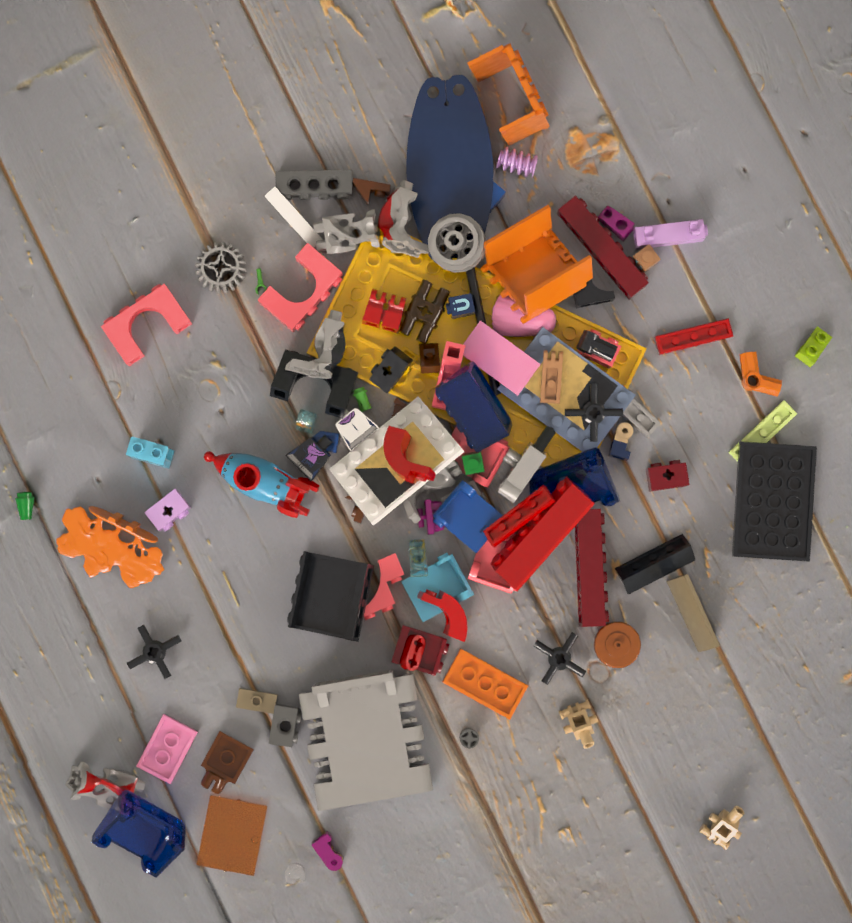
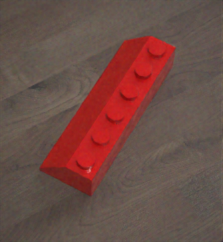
(542, 534)

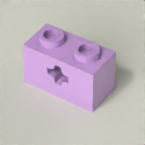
(157, 511)

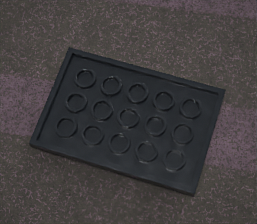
(774, 501)

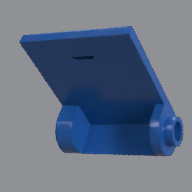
(466, 516)

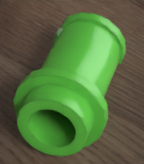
(362, 399)

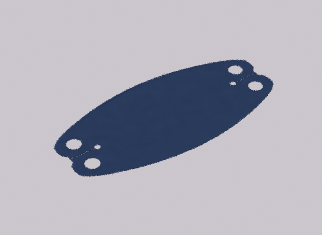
(449, 157)

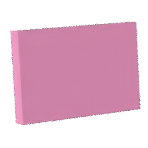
(167, 748)

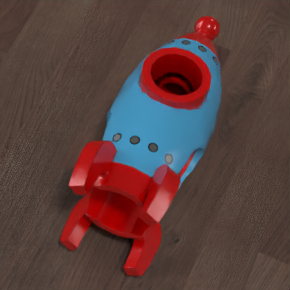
(263, 481)

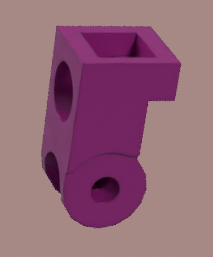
(616, 222)
(330, 857)

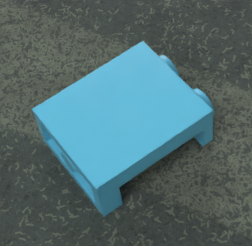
(150, 452)

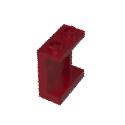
(432, 653)

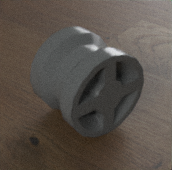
(469, 738)

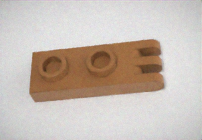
(551, 378)

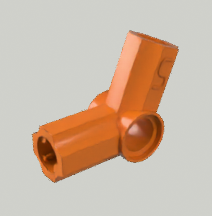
(750, 368)

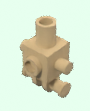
(580, 722)
(723, 826)

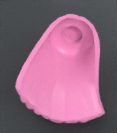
(508, 322)

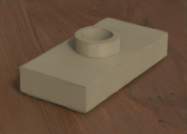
(256, 700)

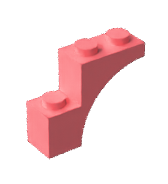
(383, 600)

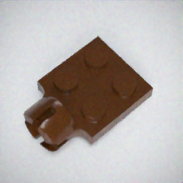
(224, 762)

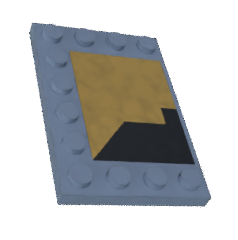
(575, 392)

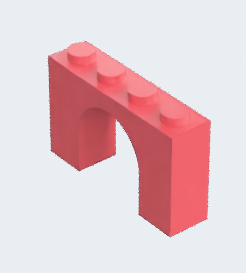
(293, 313)
(119, 327)

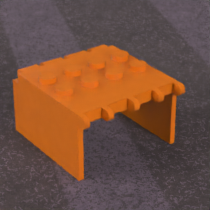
(498, 60)
(534, 265)

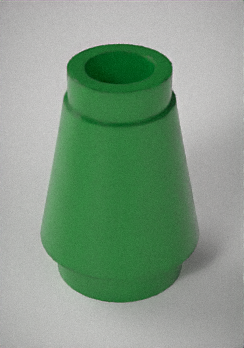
(25, 505)

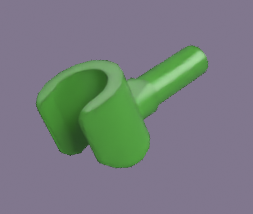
(260, 281)

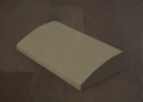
(693, 613)

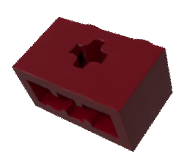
(658, 482)

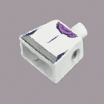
(355, 428)

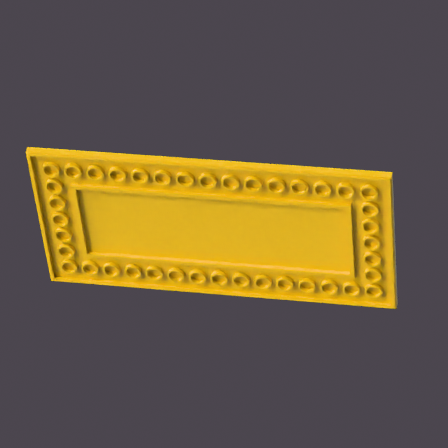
(402, 276)

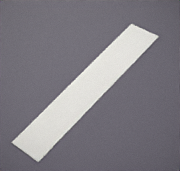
(292, 216)

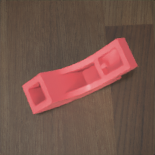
(450, 364)

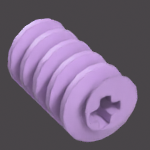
(517, 162)

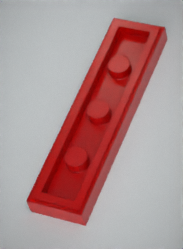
(693, 336)
(519, 516)

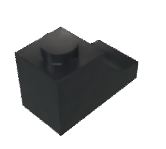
(592, 295)

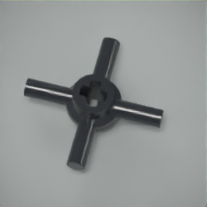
(598, 417)
(146, 656)
(566, 656)

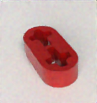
(412, 652)

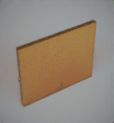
(232, 835)

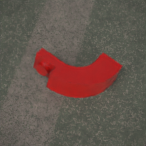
(395, 451)

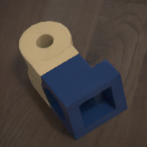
(620, 440)

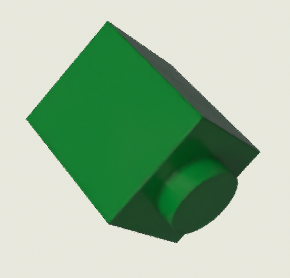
(473, 463)

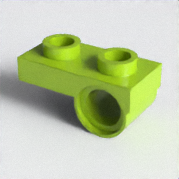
(813, 347)

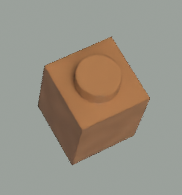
(646, 258)

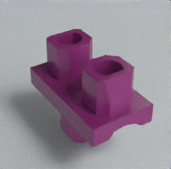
(430, 507)

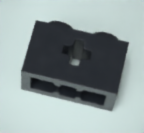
(382, 376)

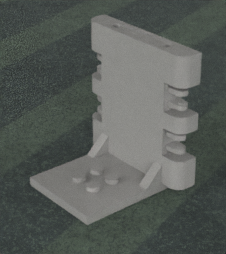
(365, 739)

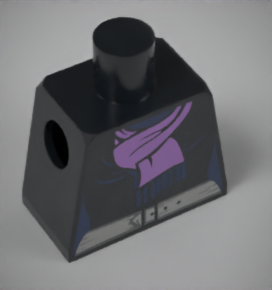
(311, 456)

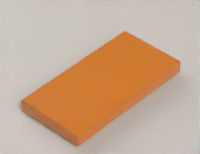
(485, 683)

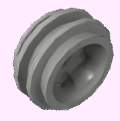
(448, 224)

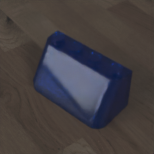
(474, 407)

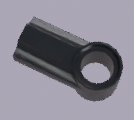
(592, 344)

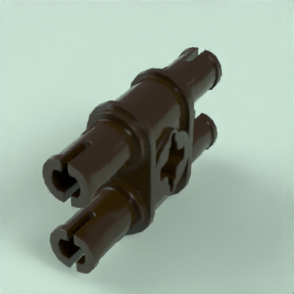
(429, 320)

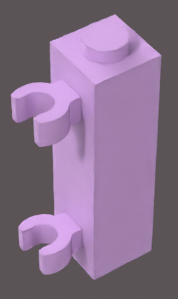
(670, 234)

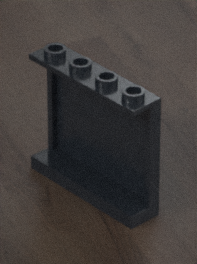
(330, 596)

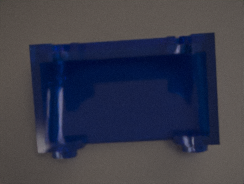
(584, 469)
(143, 831)

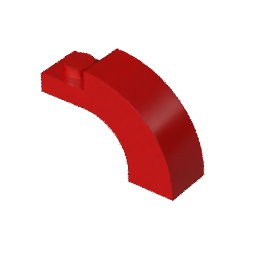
(454, 614)

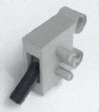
(524, 465)

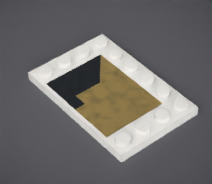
(372, 480)

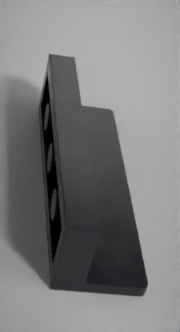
(655, 563)

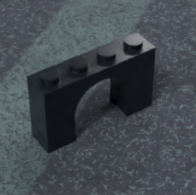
(341, 384)

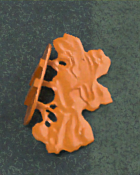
(105, 549)

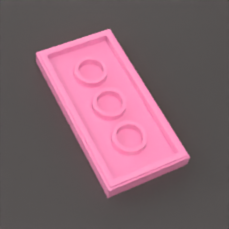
(499, 358)

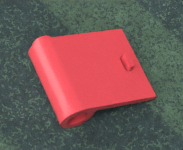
(491, 455)
(483, 572)

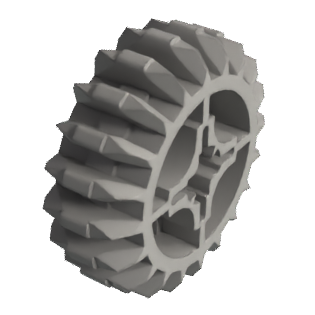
(221, 259)

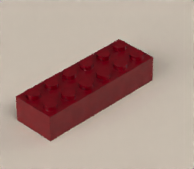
(590, 571)

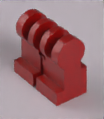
(376, 314)

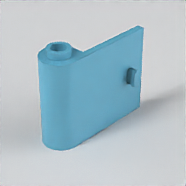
(442, 576)

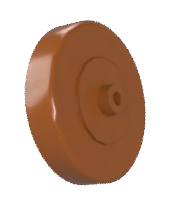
(617, 644)

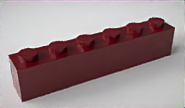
(602, 247)

